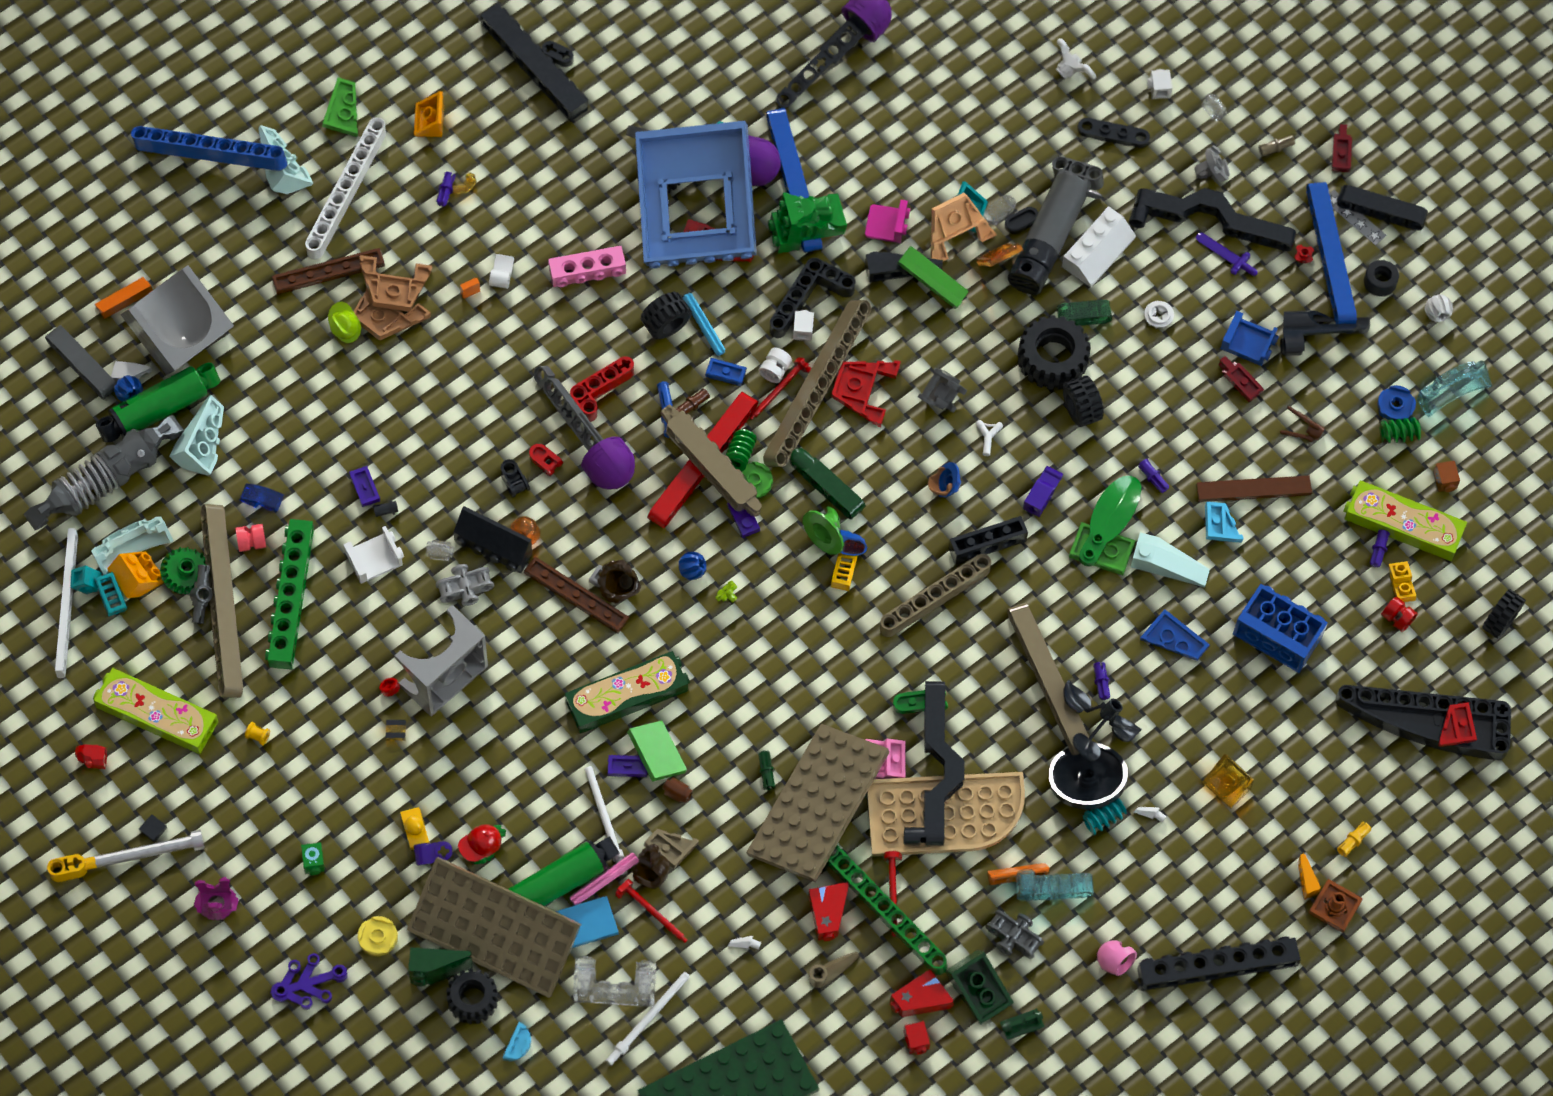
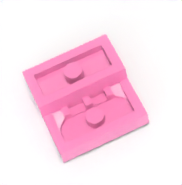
(895, 762)

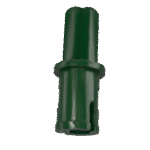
(766, 770)

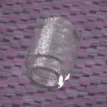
(1214, 107)
(439, 550)

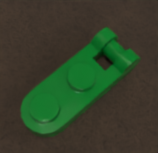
(911, 702)

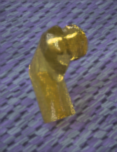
(467, 185)

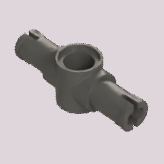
(204, 585)

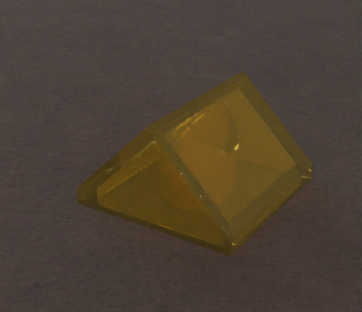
(1228, 781)

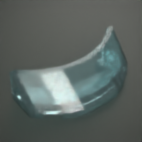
(1453, 385)

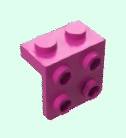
(887, 222)

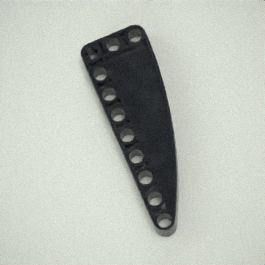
(1426, 723)

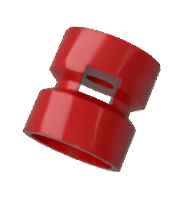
(1394, 609)

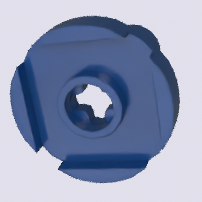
(1393, 394)

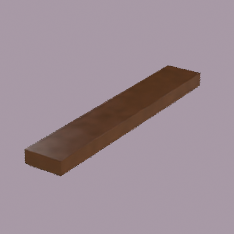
(323, 272)
(1254, 488)
(576, 595)

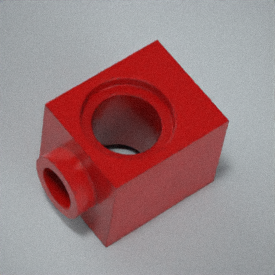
(916, 1038)

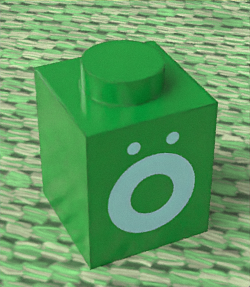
(313, 858)

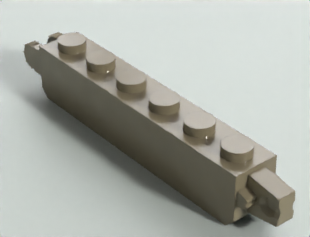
(711, 461)

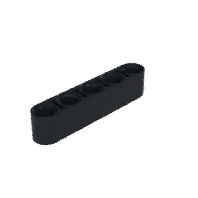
(1382, 207)

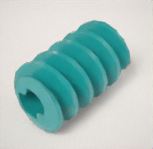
(1099, 816)

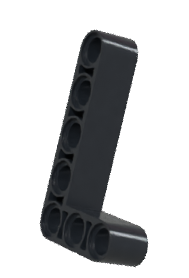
(804, 291)

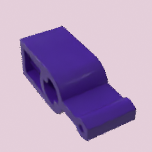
(1042, 491)

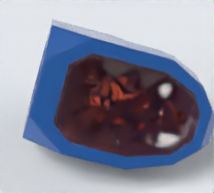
(853, 544)

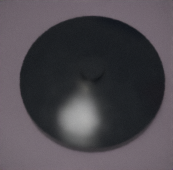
(1088, 783)

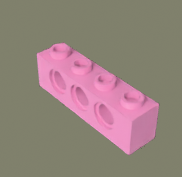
(593, 259)

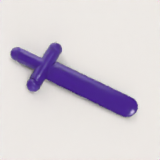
(1238, 262)

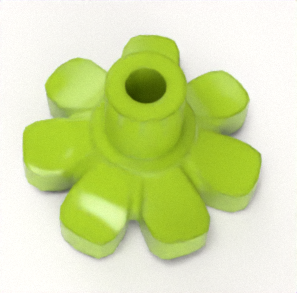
(727, 592)

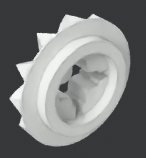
(1161, 307)

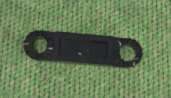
(1113, 132)

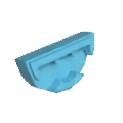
(518, 1044)

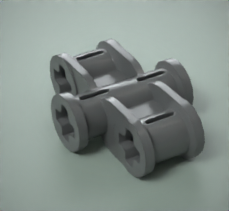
(1020, 938)

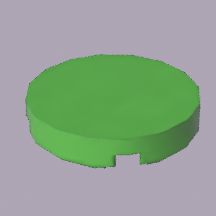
(759, 476)

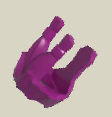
(214, 910)

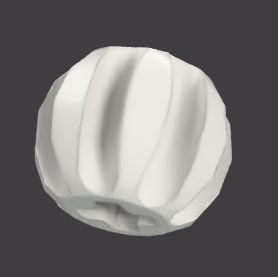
(1438, 308)

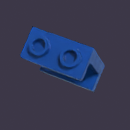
(1249, 340)

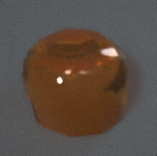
(526, 527)

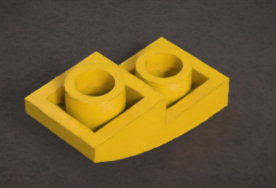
(1402, 581)

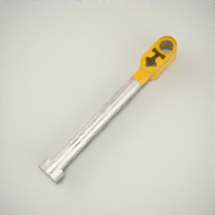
(85, 864)

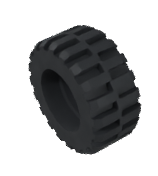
(1058, 331)

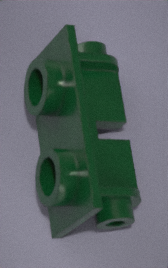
(1022, 1024)

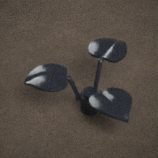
(1121, 727)

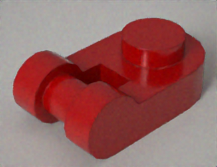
(540, 454)

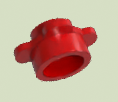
(1304, 258)

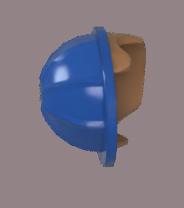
(945, 481)

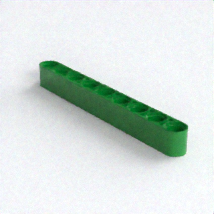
(889, 915)

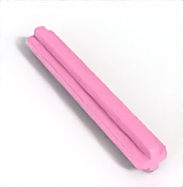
(604, 879)

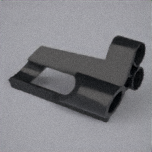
(1303, 323)

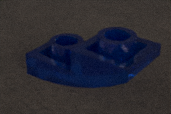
(259, 495)

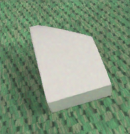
(126, 368)

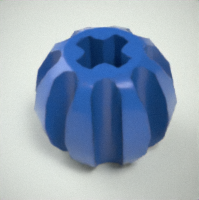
(127, 387)
(692, 565)

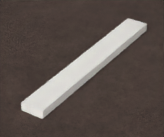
(66, 604)

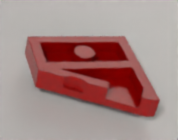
(1458, 726)

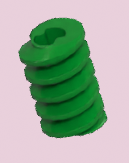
(1400, 429)
(741, 448)

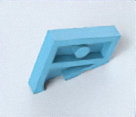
(1220, 524)

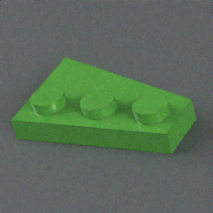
(341, 111)

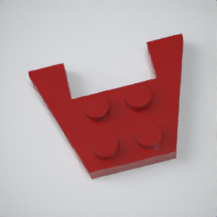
(855, 385)

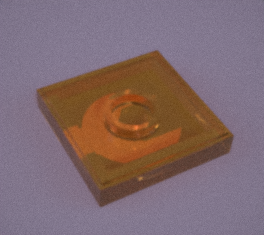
(999, 254)

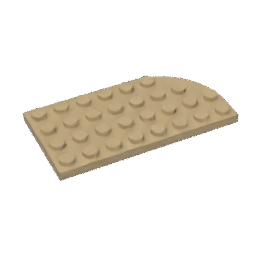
(974, 816)

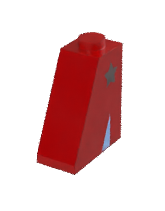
(827, 909)
(921, 996)

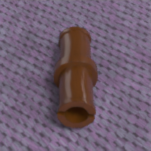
(693, 402)

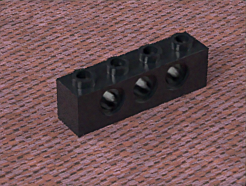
(988, 540)

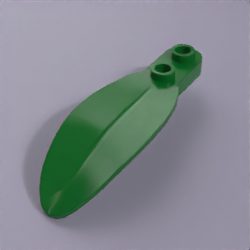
(1110, 516)

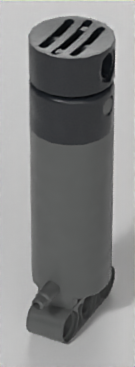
(1054, 222)

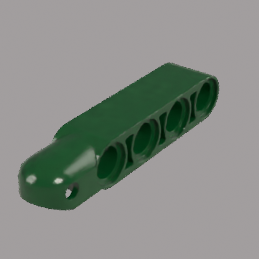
(827, 483)

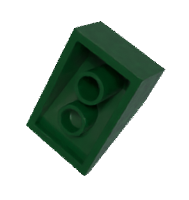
(434, 965)
(979, 986)

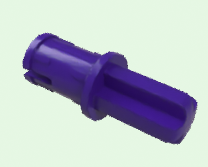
(445, 189)
(1153, 476)
(1379, 548)
(1101, 680)

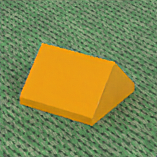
(429, 116)

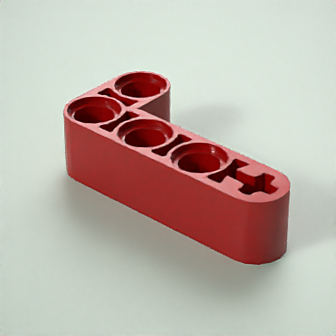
(621, 371)

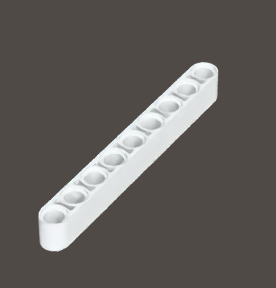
(345, 195)

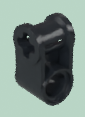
(514, 481)

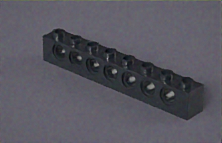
(1151, 980)

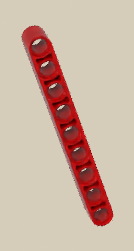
(690, 476)

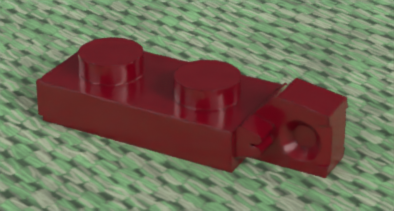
(1341, 150)
(1240, 379)

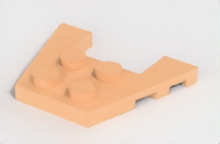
(953, 219)

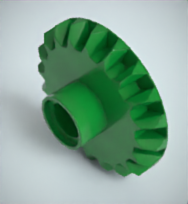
(172, 573)

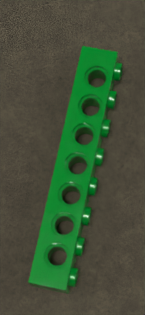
(285, 657)

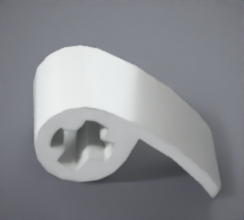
(502, 271)

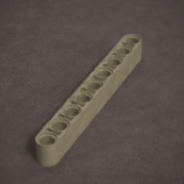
(1045, 672)

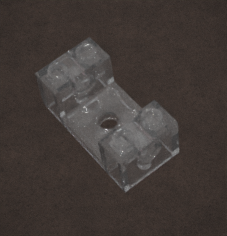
(588, 991)

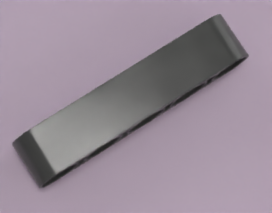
(81, 362)

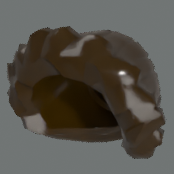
(618, 581)
(651, 868)

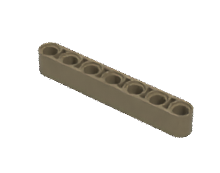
(939, 587)

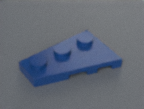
(1175, 636)

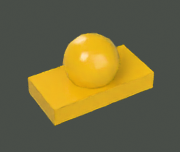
(414, 827)

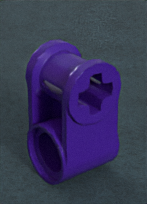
(427, 852)

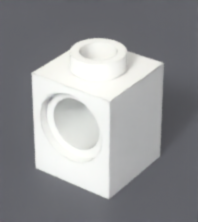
(803, 325)

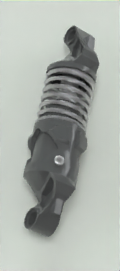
(106, 470)

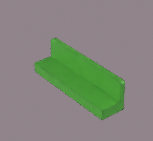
(932, 277)

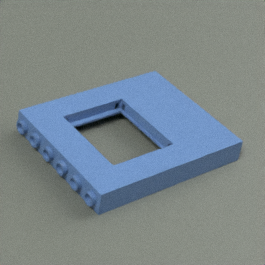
(694, 156)

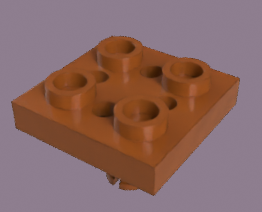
(1339, 899)

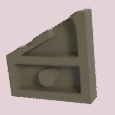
(672, 846)

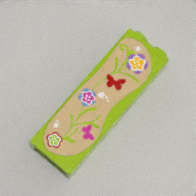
(1404, 520)
(155, 710)

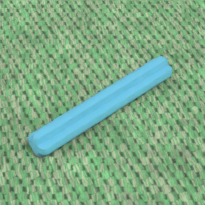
(704, 324)

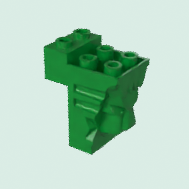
(805, 220)

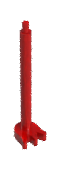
(800, 365)
(892, 856)
(627, 887)

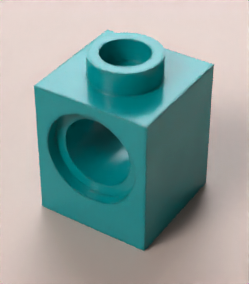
(83, 579)

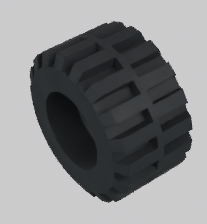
(666, 315)
(1083, 401)
(467, 981)

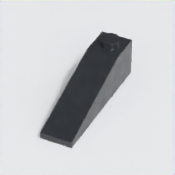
(884, 266)

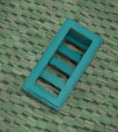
(110, 611)

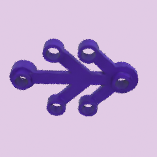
(306, 983)

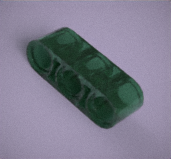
(1086, 312)

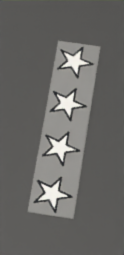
(1359, 221)

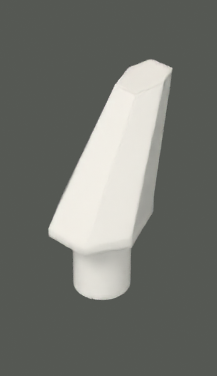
(1151, 812)
(745, 942)

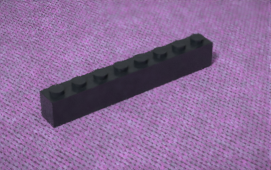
(534, 62)

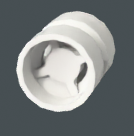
(775, 365)

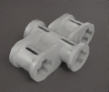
(458, 587)

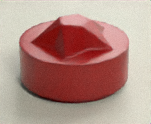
(389, 687)

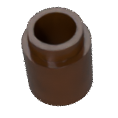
(677, 790)

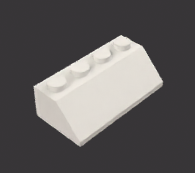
(1098, 247)

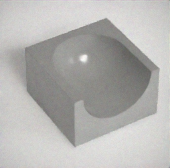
(177, 320)

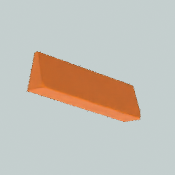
(123, 297)
(1009, 874)

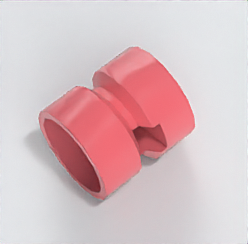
(250, 537)

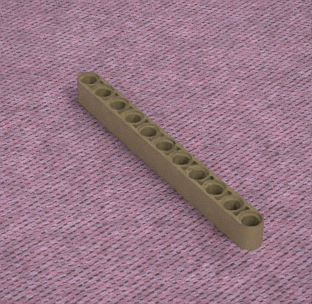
(817, 383)
(222, 601)

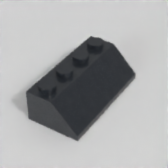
(492, 540)

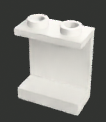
(374, 556)

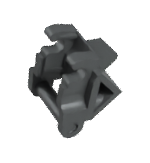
(942, 390)

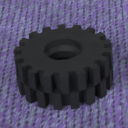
(1503, 613)

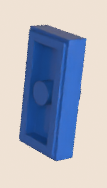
(725, 372)

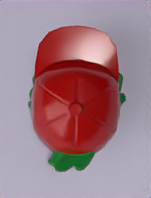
(481, 843)

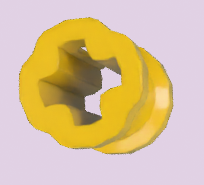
(257, 733)

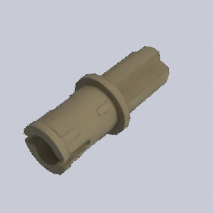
(1276, 145)

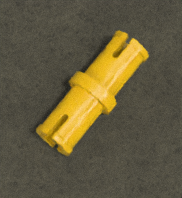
(1354, 839)

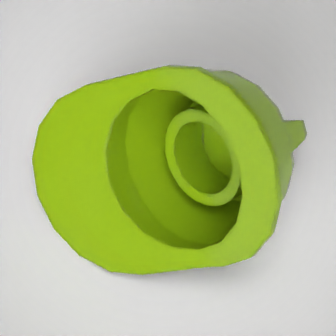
(344, 322)

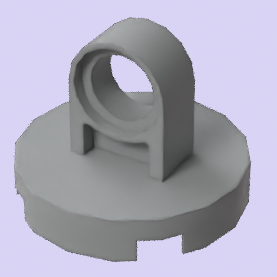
(1213, 166)

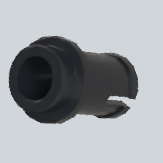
(386, 508)

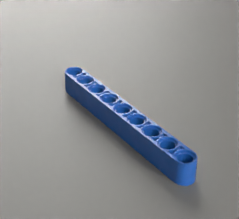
(209, 148)
(790, 163)
(1331, 253)

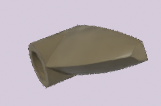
(831, 969)

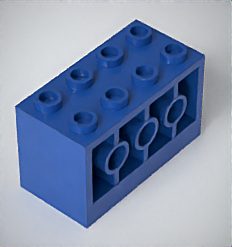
(1280, 628)

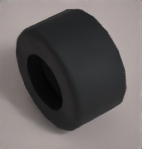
(1384, 268)

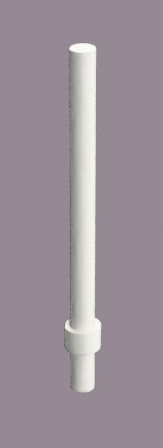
(603, 812)
(623, 1046)

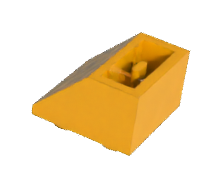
(135, 573)

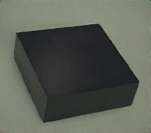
(152, 828)

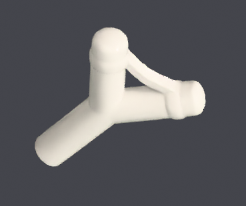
(988, 435)

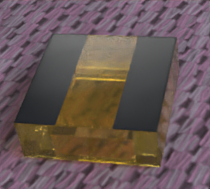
(395, 730)

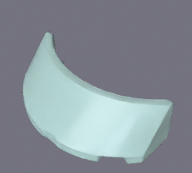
(130, 539)

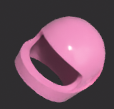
(1111, 956)

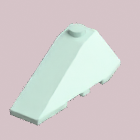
(293, 176)
(198, 442)
(1163, 559)

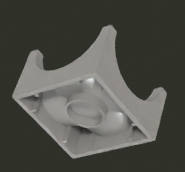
(447, 674)

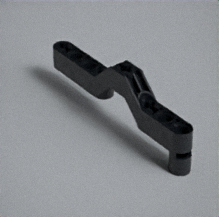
(1213, 203)
(953, 764)

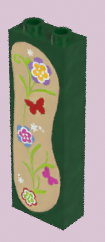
(627, 692)

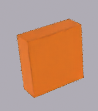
(470, 288)

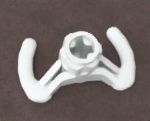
(1071, 63)

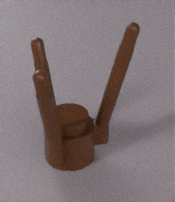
(1314, 429)

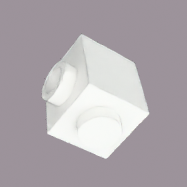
(1160, 84)

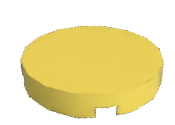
(377, 936)

